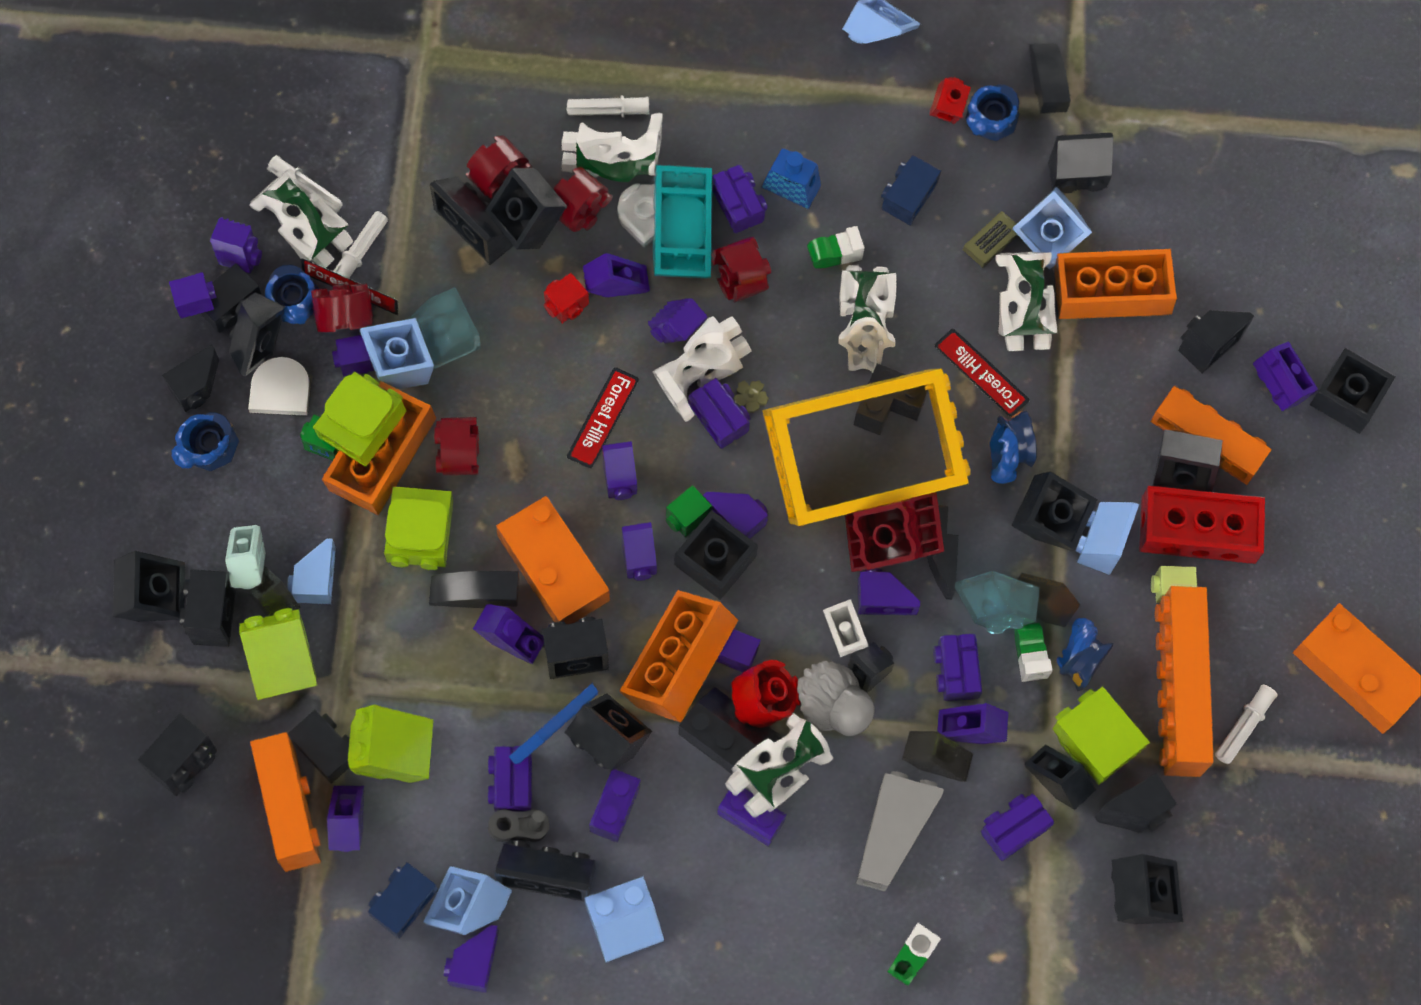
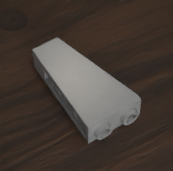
(896, 823)

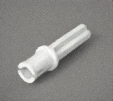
(609, 106)
(305, 184)
(352, 257)
(1245, 725)

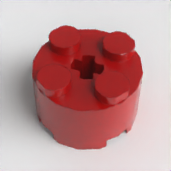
(765, 694)

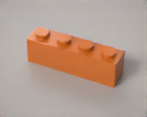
(1240, 451)

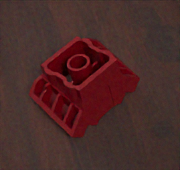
(894, 533)

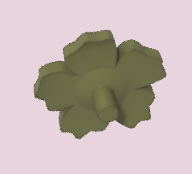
(751, 396)

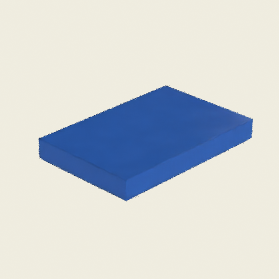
(553, 724)

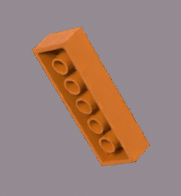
(1184, 682)

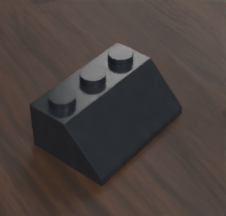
(467, 216)
(720, 734)
(545, 871)

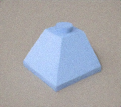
(877, 21)
(1053, 226)
(467, 901)

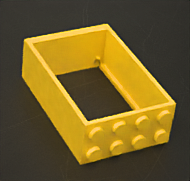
(944, 412)

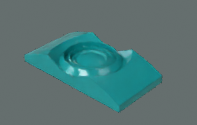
(682, 221)

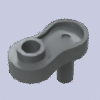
(525, 825)

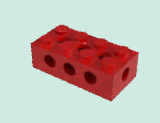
(1213, 510)

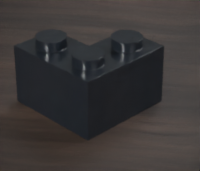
(874, 411)

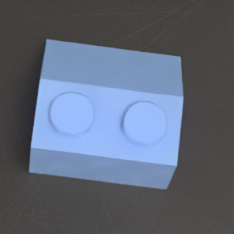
(398, 353)
(1106, 535)
(624, 919)

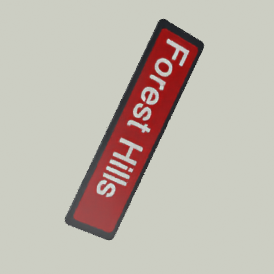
(331, 278)
(982, 372)
(602, 417)

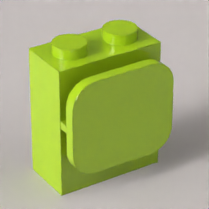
(359, 417)
(418, 527)
(278, 653)
(1099, 734)
(390, 744)

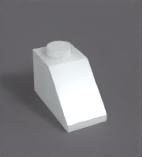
(845, 628)

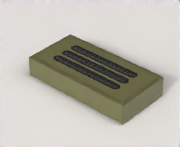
(991, 239)

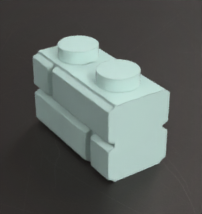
(245, 557)

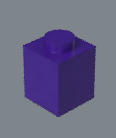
(192, 295)
(352, 356)
(739, 651)

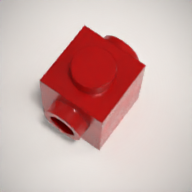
(950, 100)
(565, 298)

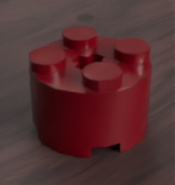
(492, 165)
(583, 198)
(741, 269)
(342, 307)
(458, 446)

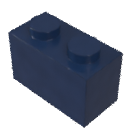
(910, 190)
(402, 899)

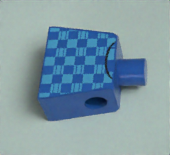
(793, 178)

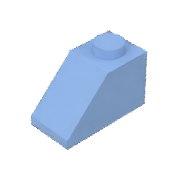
(314, 575)

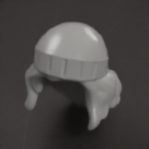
(834, 699)

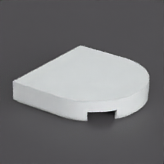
(637, 212)
(280, 388)

